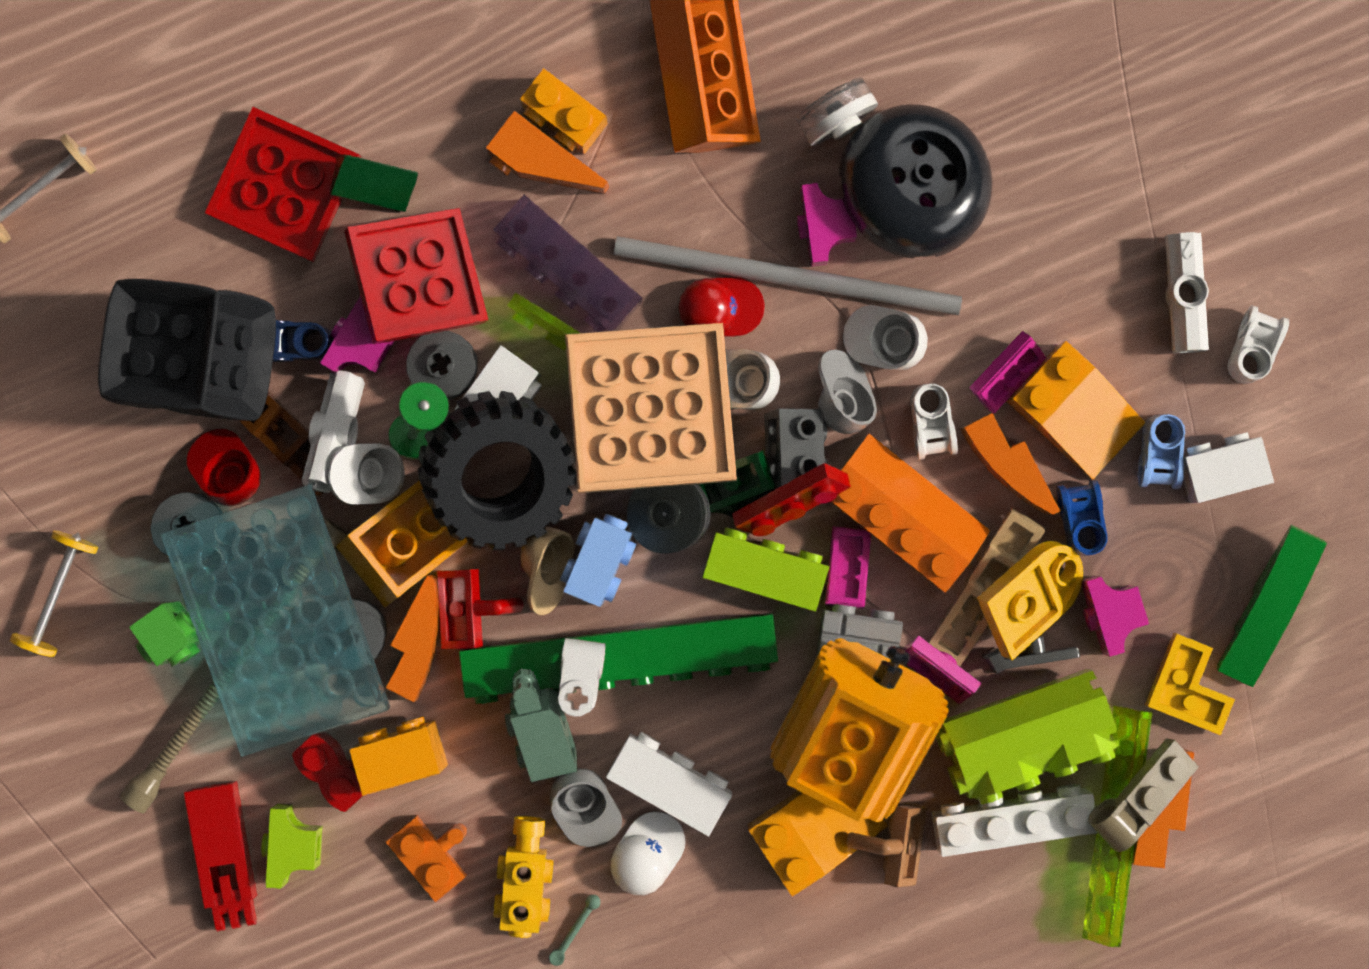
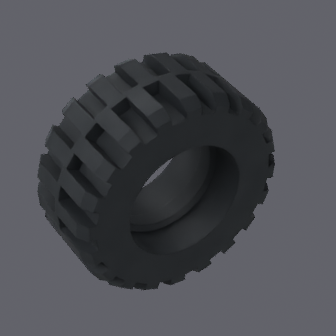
(525, 508)

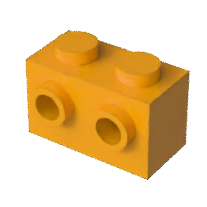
(563, 111)

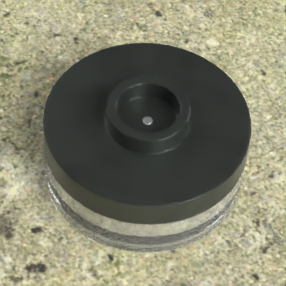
(668, 517)

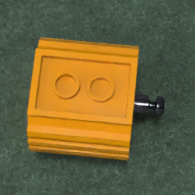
(858, 729)

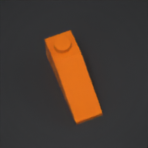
(537, 157)

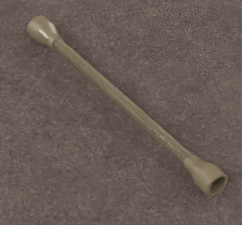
(144, 787)

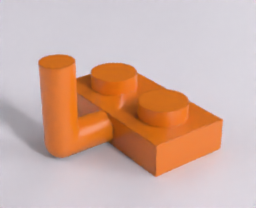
(428, 856)

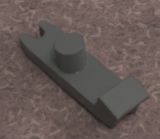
(1035, 655)

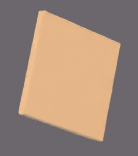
(650, 408)

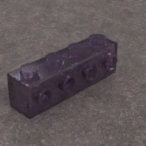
(567, 265)

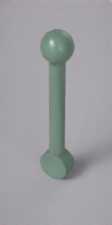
(557, 956)

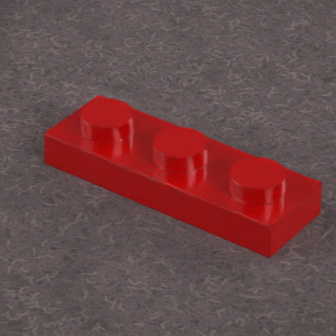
(791, 500)

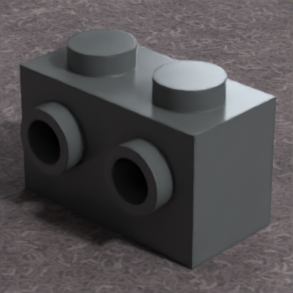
(794, 442)

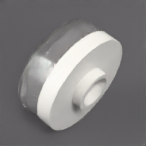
(837, 112)

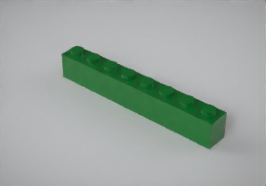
(629, 655)

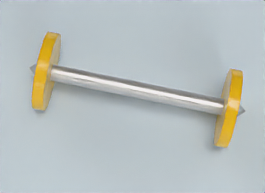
(34, 643)

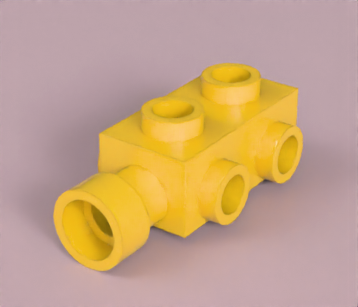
(524, 891)

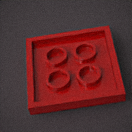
(279, 185)
(416, 275)

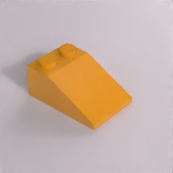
(1076, 409)
(398, 545)
(806, 839)

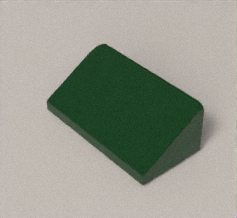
(373, 182)

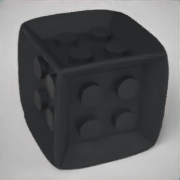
(187, 349)

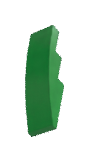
(1271, 605)

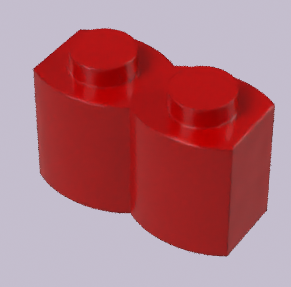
(325, 762)

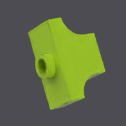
(289, 846)

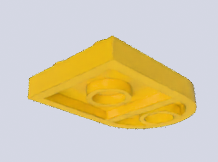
(1031, 596)

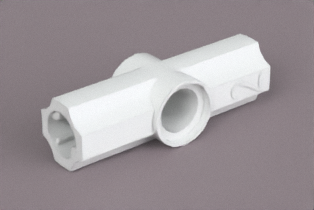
(1186, 267)
(332, 426)

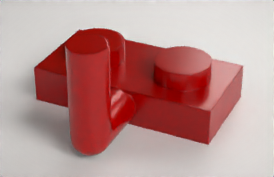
(462, 609)

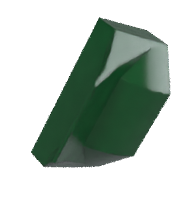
(752, 483)

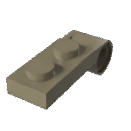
(1144, 798)

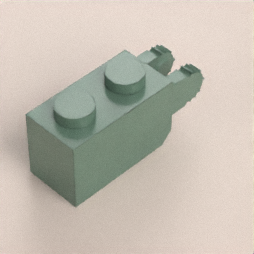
(540, 729)

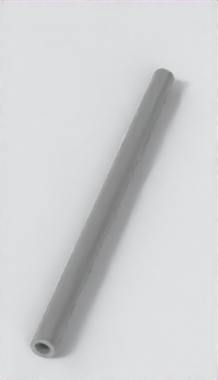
(788, 275)

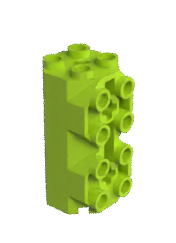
(1028, 735)

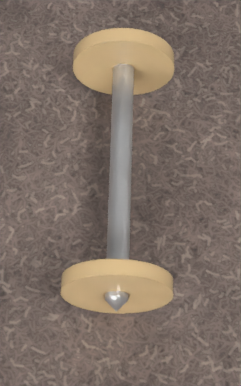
(77, 154)

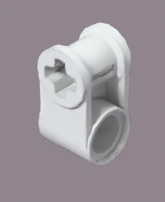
(1260, 338)
(932, 424)
(582, 668)

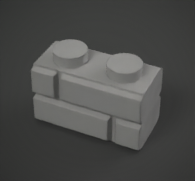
(874, 631)

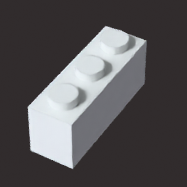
(670, 782)

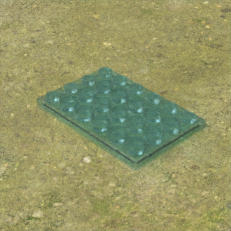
(275, 620)

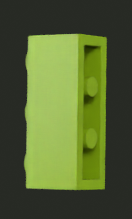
(766, 569)

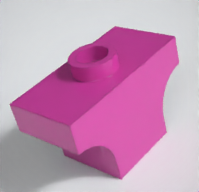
(823, 224)
(354, 343)
(1112, 613)

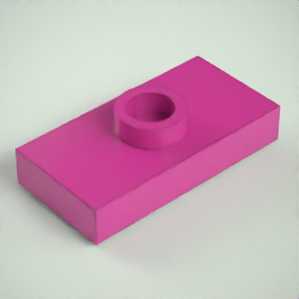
(1008, 372)
(848, 567)
(941, 670)

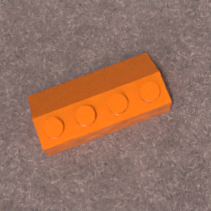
(705, 74)
(909, 514)

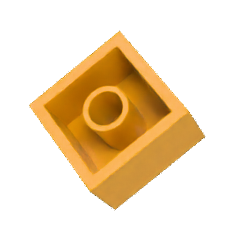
(398, 757)

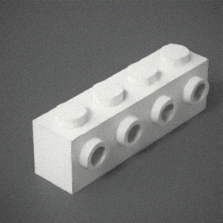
(1013, 822)

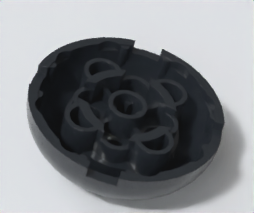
(892, 212)

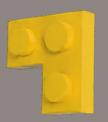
(1178, 689)

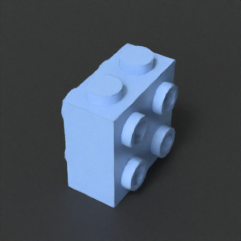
(603, 549)

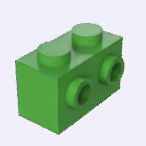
(166, 635)

